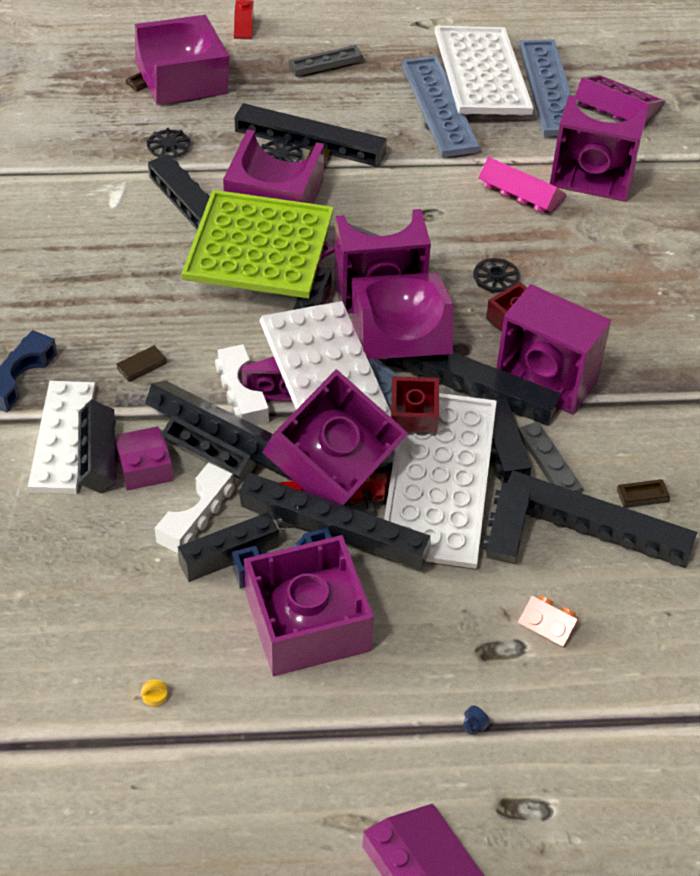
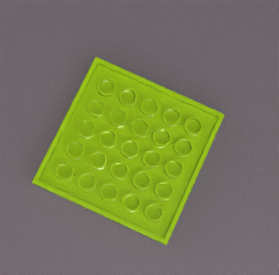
(258, 244)

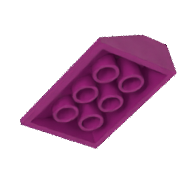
(616, 98)
(417, 845)

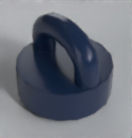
(477, 718)

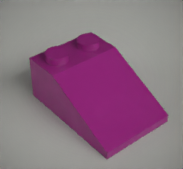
(266, 378)
(143, 458)

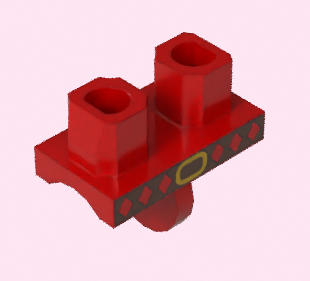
(375, 485)

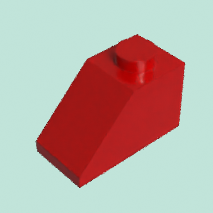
(243, 19)

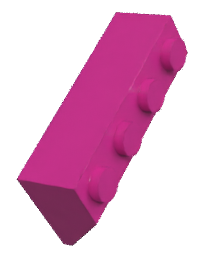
(521, 185)

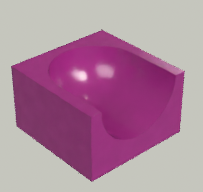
(181, 59)
(596, 154)
(262, 175)
(372, 255)
(402, 315)
(554, 345)
(334, 440)
(308, 605)

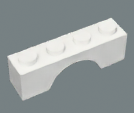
(247, 403)
(178, 528)

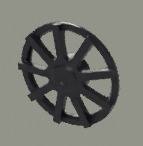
(168, 143)
(282, 153)
(496, 275)

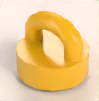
(154, 692)

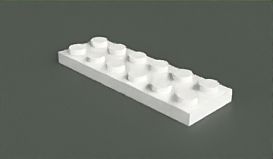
(57, 444)

